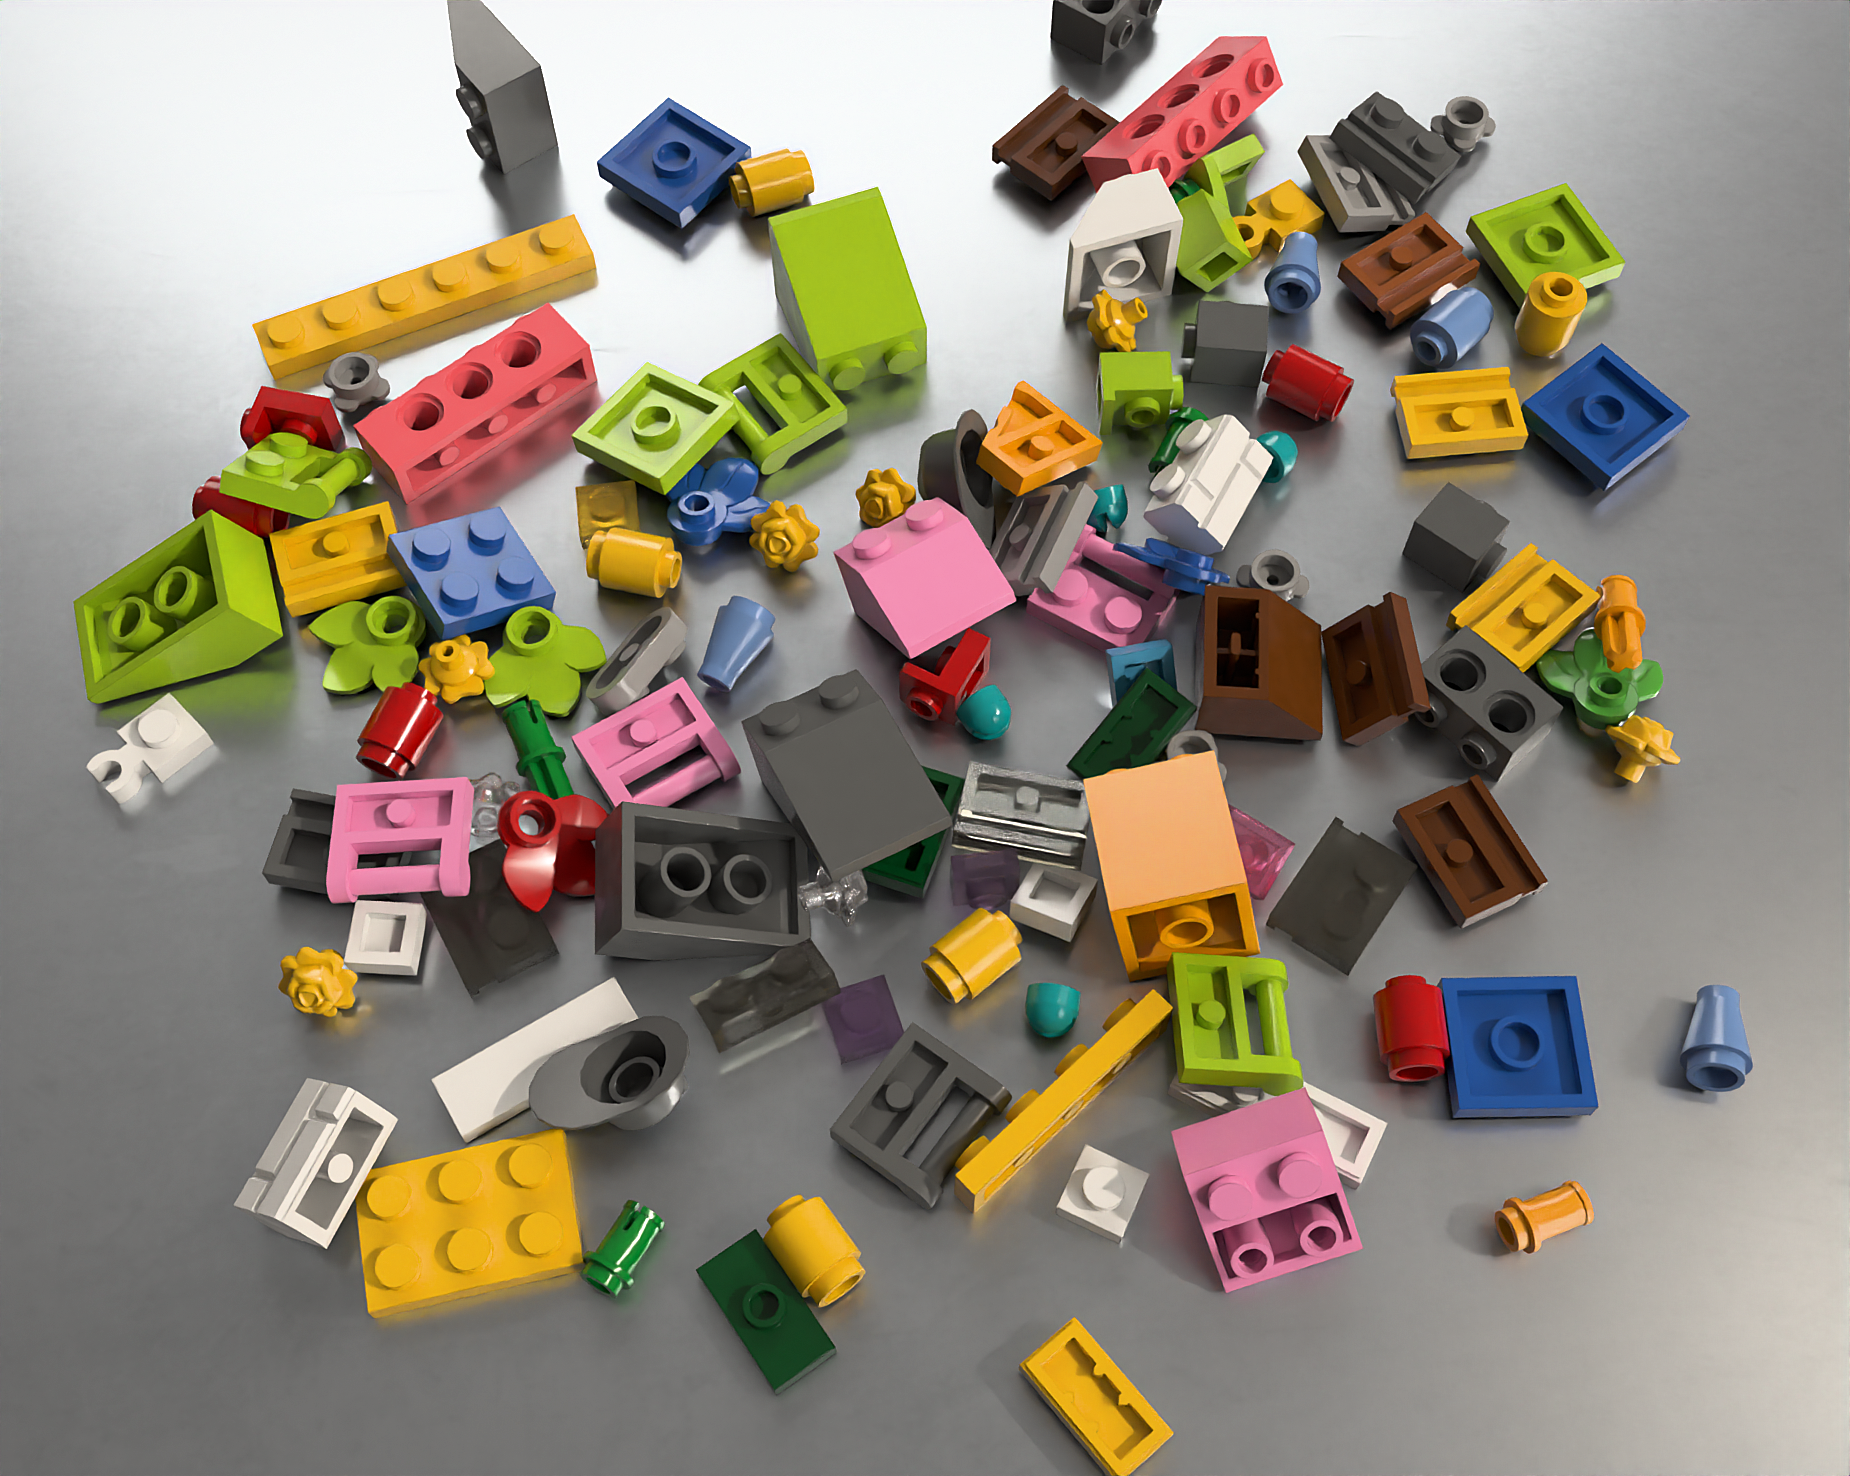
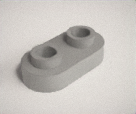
(647, 649)

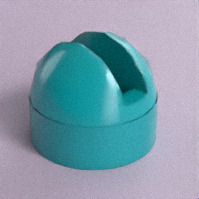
(1284, 454)
(1110, 503)
(985, 713)
(1052, 1008)

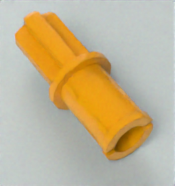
(1619, 623)

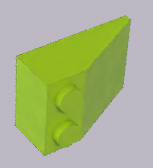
(178, 611)

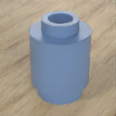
(1451, 327)

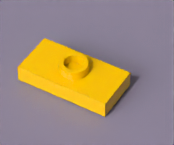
(1095, 1400)

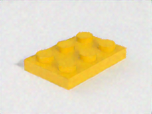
(468, 1222)

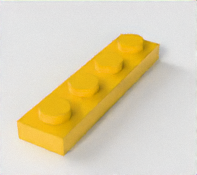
(1039, 1118)

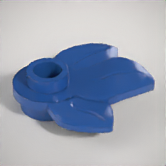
(714, 501)
(1184, 568)

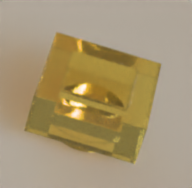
(607, 507)

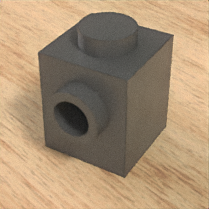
(1226, 343)
(1457, 538)

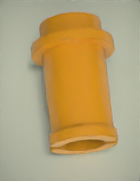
(1530, 1221)

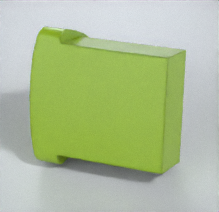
(1225, 166)

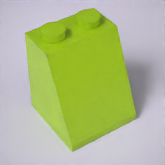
(847, 290)

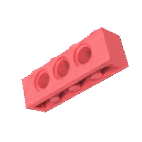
(1188, 112)
(476, 402)

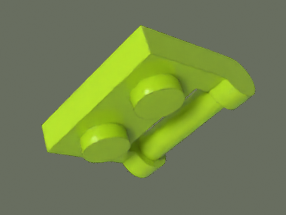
(790, 395)
(285, 474)
(1213, 1026)

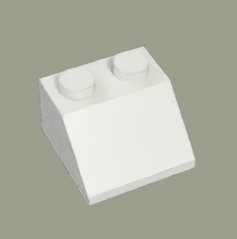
(1124, 244)

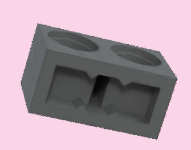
(1098, 26)
(1491, 694)

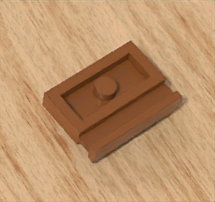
(1408, 270)

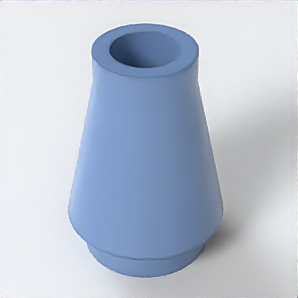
(1295, 276)
(736, 640)
(1716, 1042)

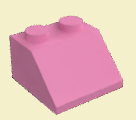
(922, 577)

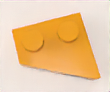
(1034, 443)

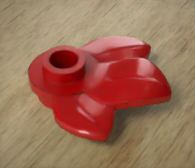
(557, 855)

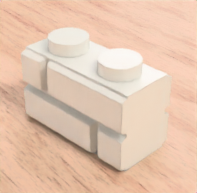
(1207, 484)
(316, 1162)

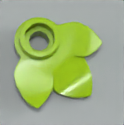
(365, 648)
(545, 668)

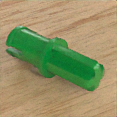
(536, 750)

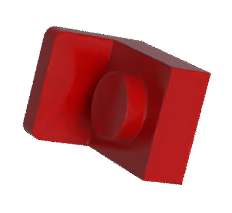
(292, 413)
(953, 681)

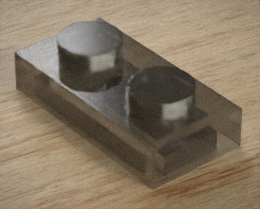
(765, 995)

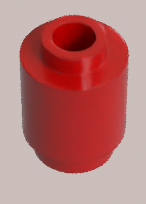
(1307, 383)
(249, 515)
(399, 731)
(1411, 1029)

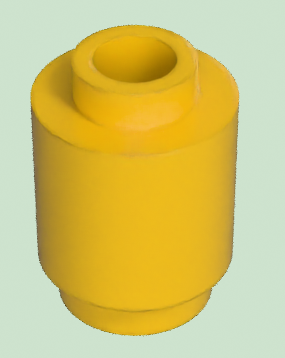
(771, 181)
(1550, 313)
(633, 561)
(973, 955)
(813, 1249)

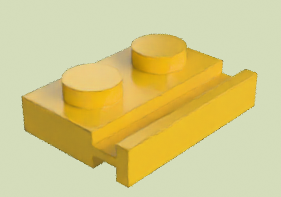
(1458, 412)
(336, 559)
(1525, 607)

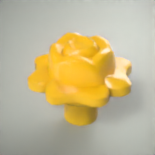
(1114, 322)
(884, 497)
(784, 536)
(456, 668)
(1642, 745)
(317, 981)

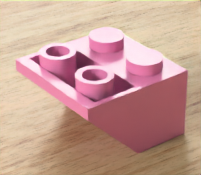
(1266, 1190)

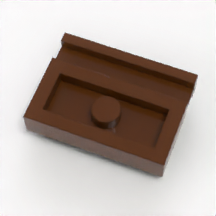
(1050, 140)
(1375, 670)
(1469, 851)

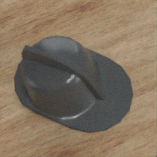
(951, 473)
(616, 1078)

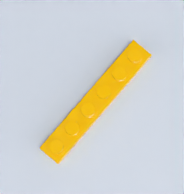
(423, 296)

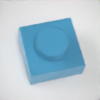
(1129, 661)

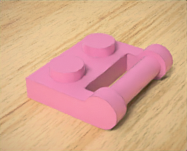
(1099, 609)
(647, 738)
(400, 819)

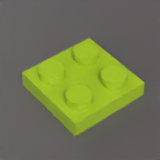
(1542, 236)
(655, 427)

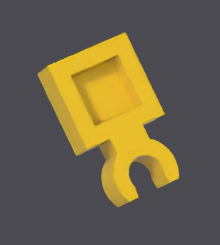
(1276, 216)

